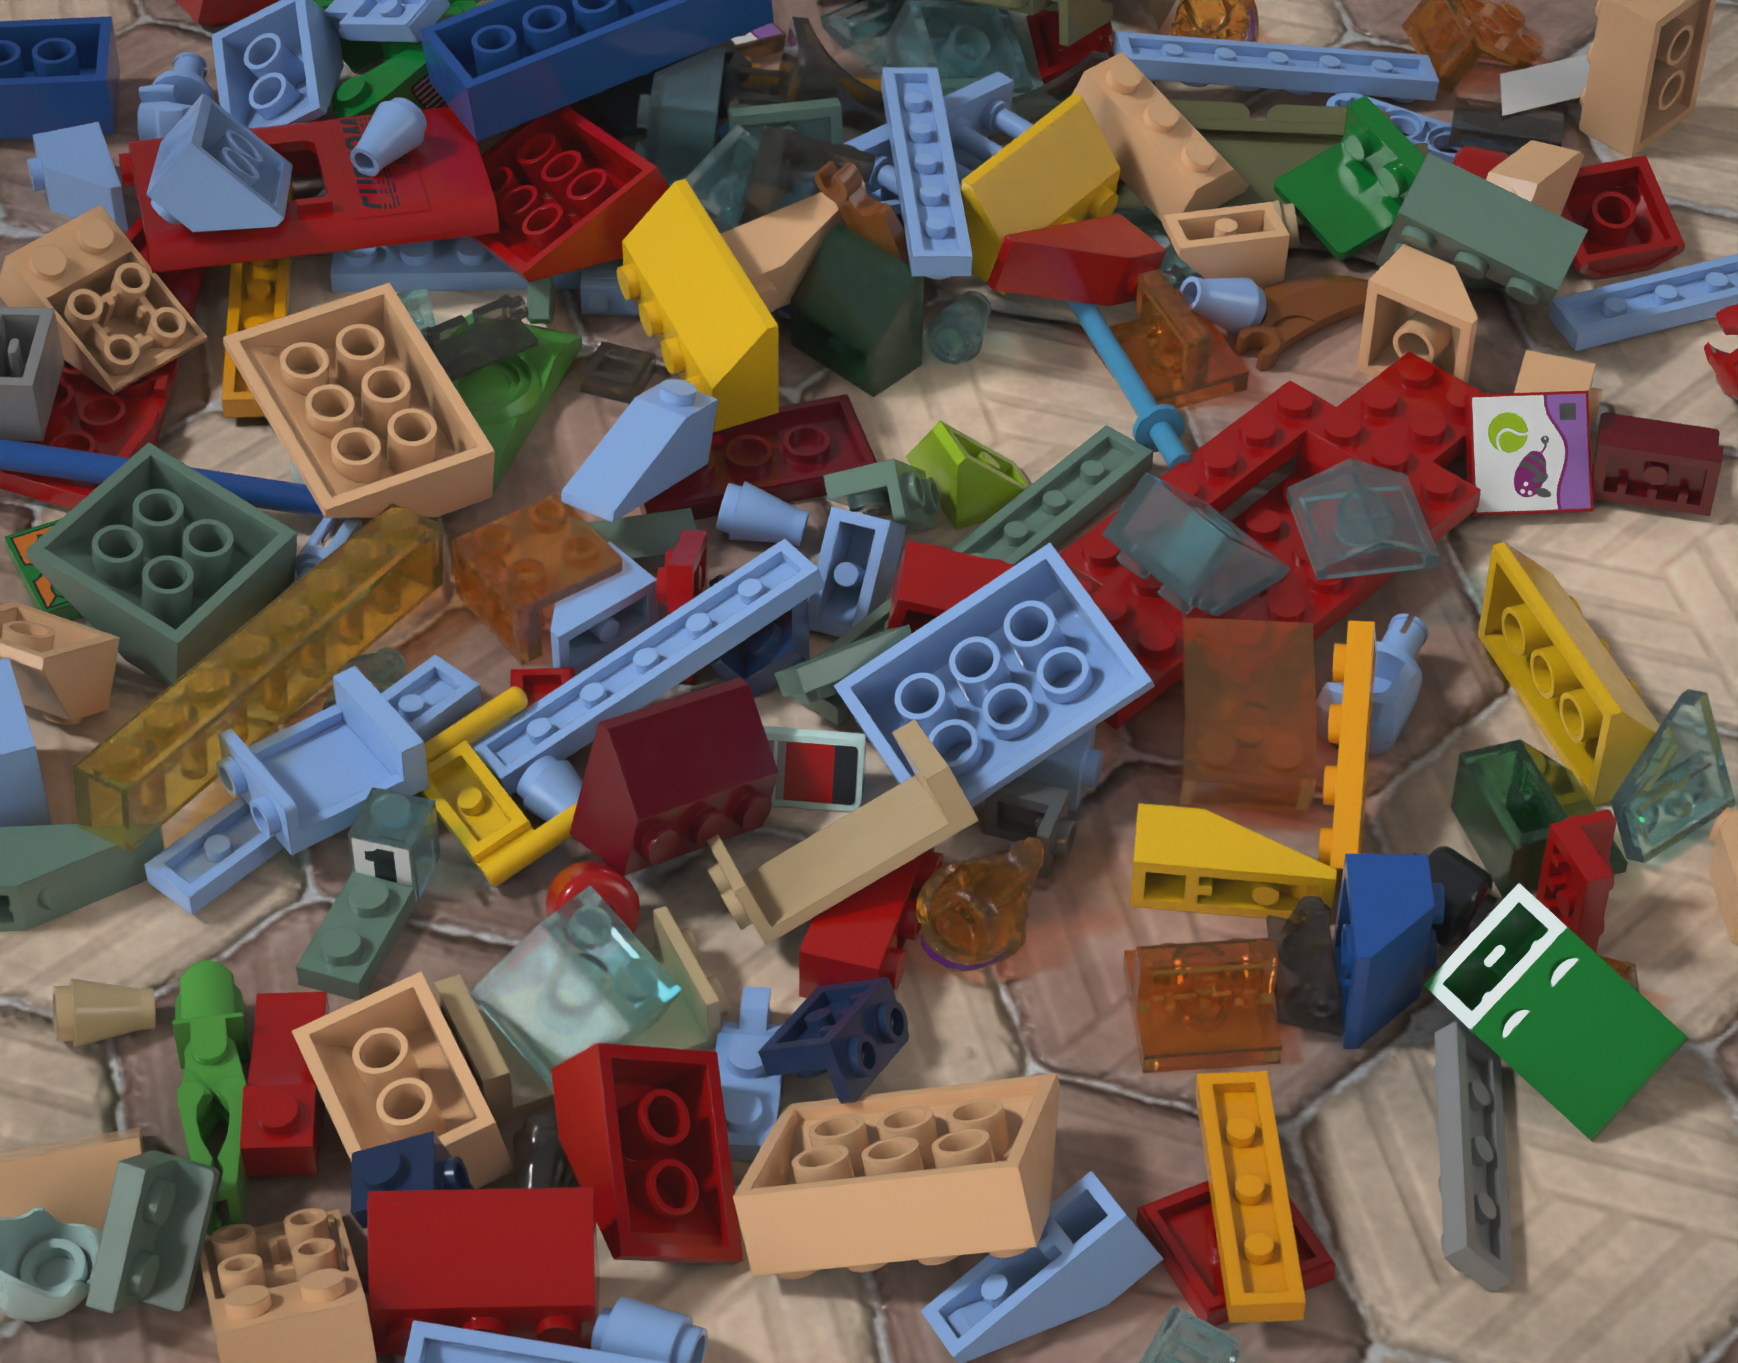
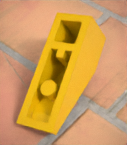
(1217, 867)

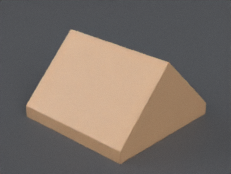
(66, 1176)

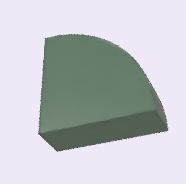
(541, 301)

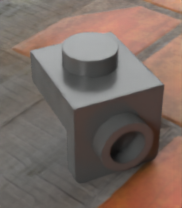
(1035, 811)

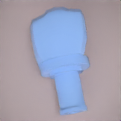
(171, 96)
(1395, 684)

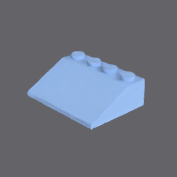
(999, 678)

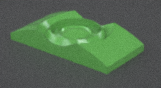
(515, 391)

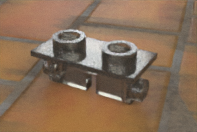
(488, 340)
(1306, 969)

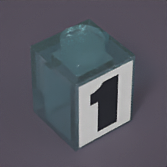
(396, 838)

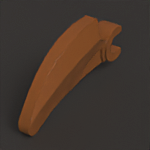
(860, 212)
(1297, 310)

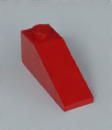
(1077, 261)

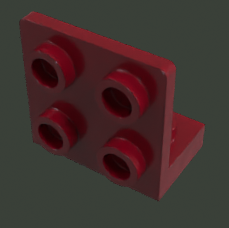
(1656, 464)

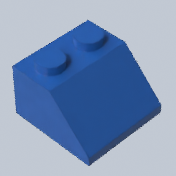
(1383, 938)

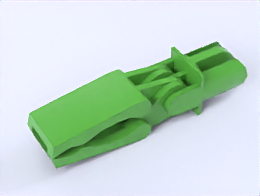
(210, 1047)

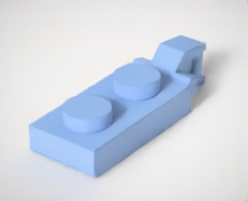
(384, 18)
(749, 1096)

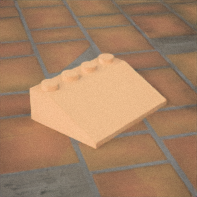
(365, 408)
(902, 1178)

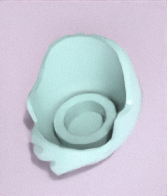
(44, 1265)

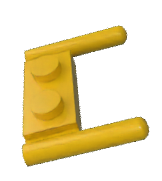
(476, 804)

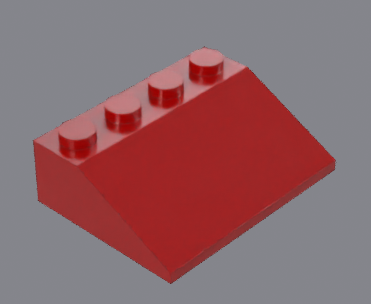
(565, 195)

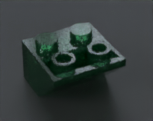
(859, 312)
(1506, 806)

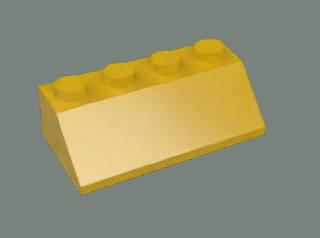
(702, 308)
(1563, 673)

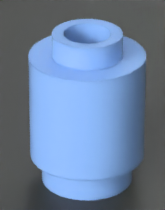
(649, 1333)

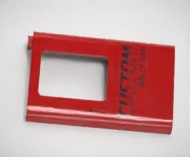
(420, 197)

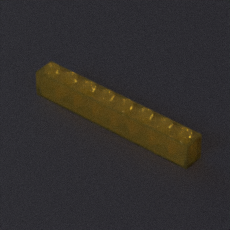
(257, 676)

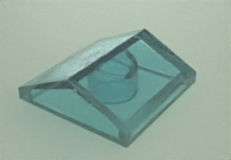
(1361, 522)

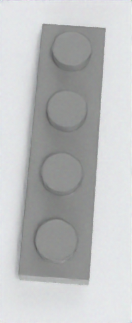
(1472, 1158)

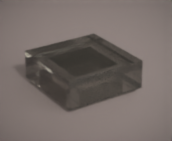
(617, 372)

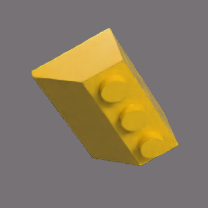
(1041, 179)

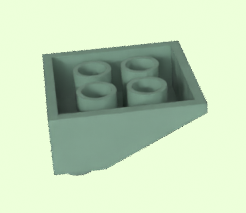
(1485, 233)
(166, 562)

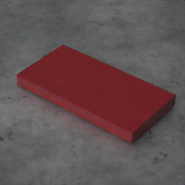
(775, 453)

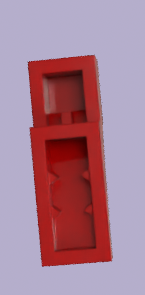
(281, 1098)

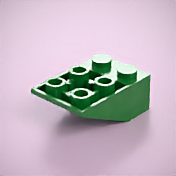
(1556, 1012)

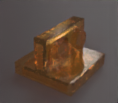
(1175, 349)
(1204, 1004)

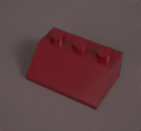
(675, 778)

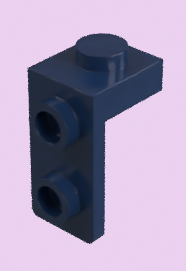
(401, 1166)

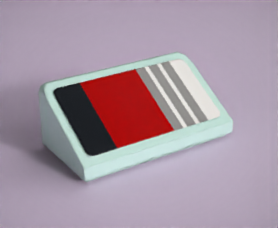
(818, 768)

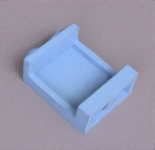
(320, 770)

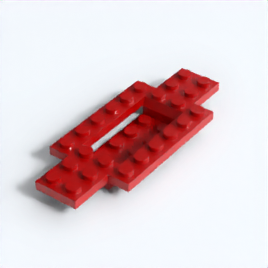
(1398, 421)

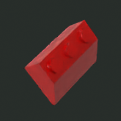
(483, 1263)

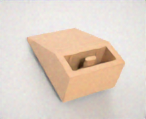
(107, 303)
(287, 1292)

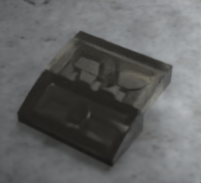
(1482, 126)

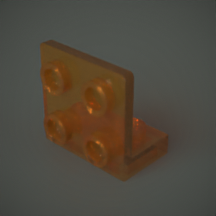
(1462, 30)
(526, 564)

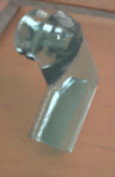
(380, 668)

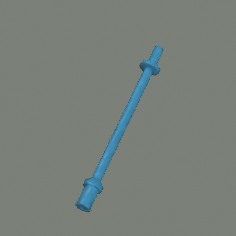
(1157, 425)

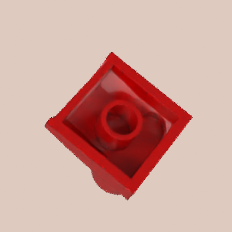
(1624, 219)

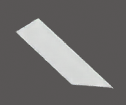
(1543, 84)

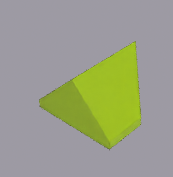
(968, 475)

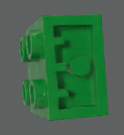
(1355, 186)

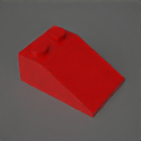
(655, 1149)

